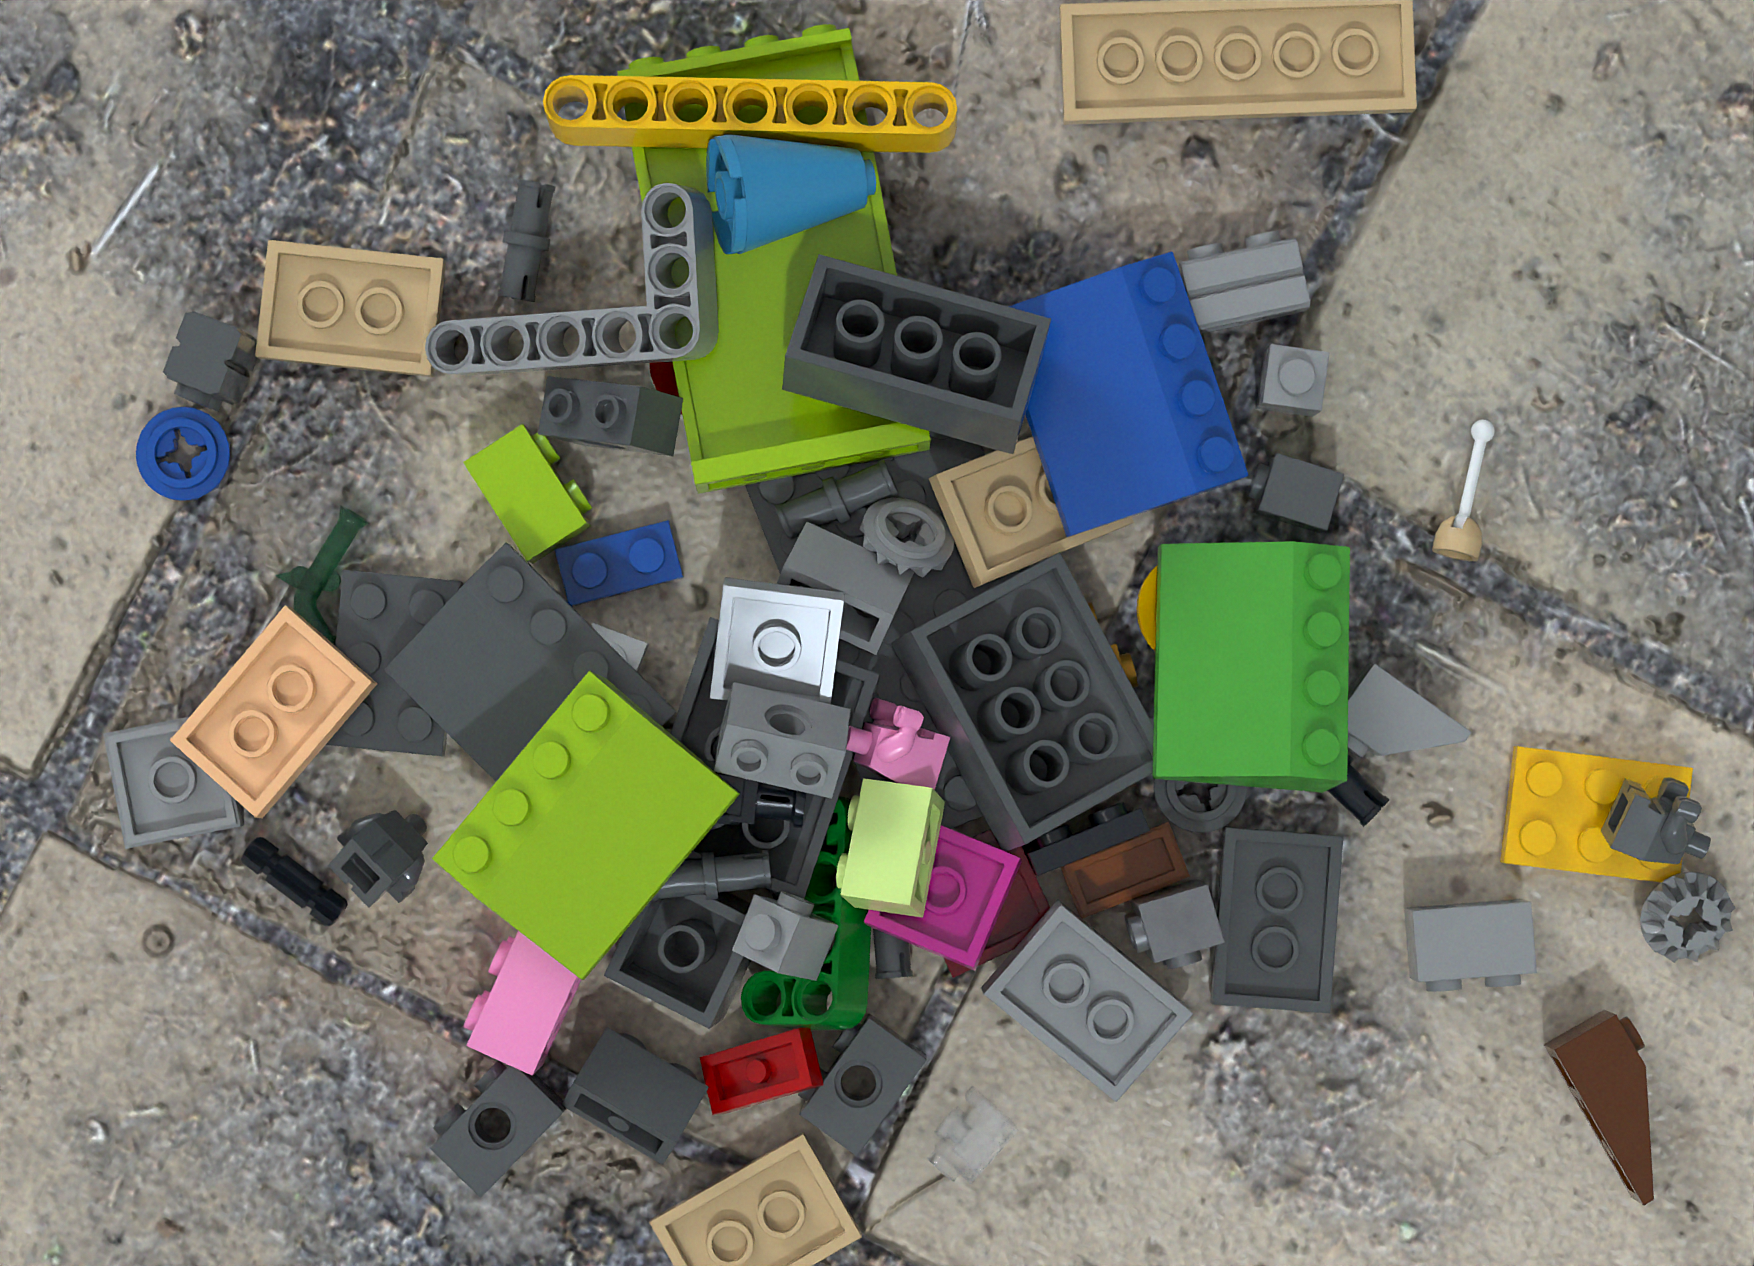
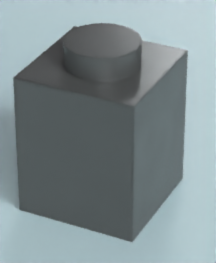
(1295, 492)

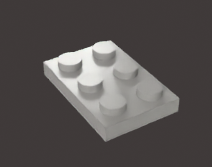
(1086, 1000)

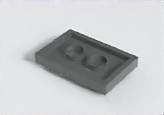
(374, 624)
(1277, 920)

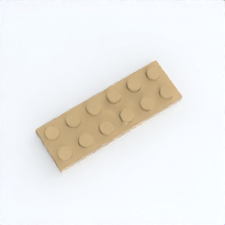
(1235, 59)

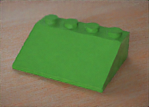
(1252, 664)

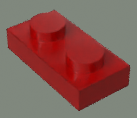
(761, 1071)

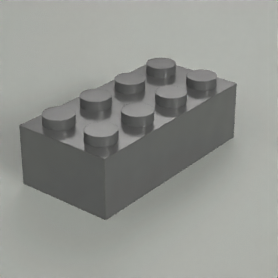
(915, 354)

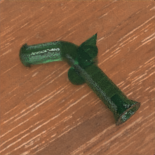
(322, 573)

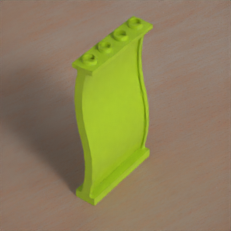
(733, 398)

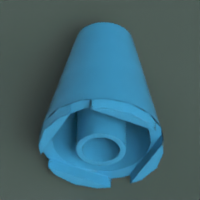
(781, 188)

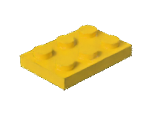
(1561, 805)

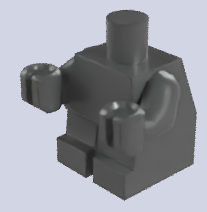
(1655, 827)
(381, 856)

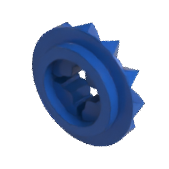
(160, 439)

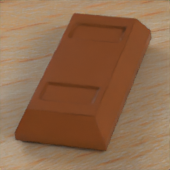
(1125, 871)

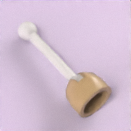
(1460, 535)

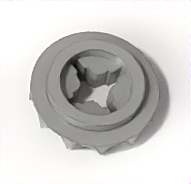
(903, 518)
(1678, 897)

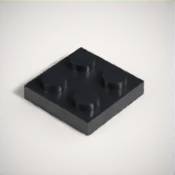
(1108, 828)

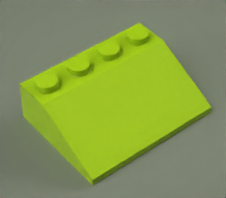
(586, 825)

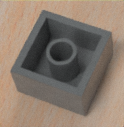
(684, 955)

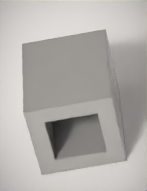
(1292, 380)

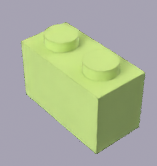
(890, 847)

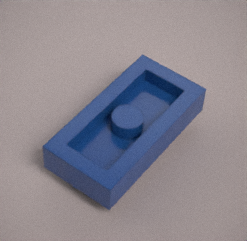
(619, 563)

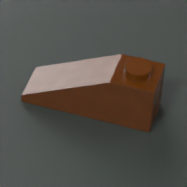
(1610, 1087)

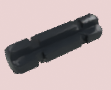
(294, 881)

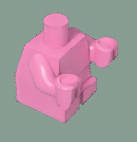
(902, 753)

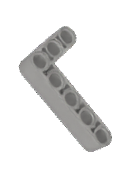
(600, 327)

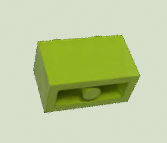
(529, 493)

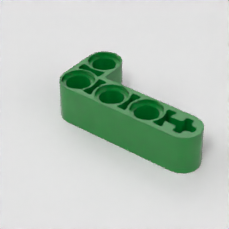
(845, 966)

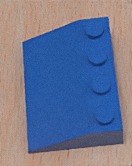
(1127, 397)

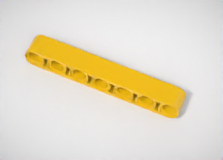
(727, 96)

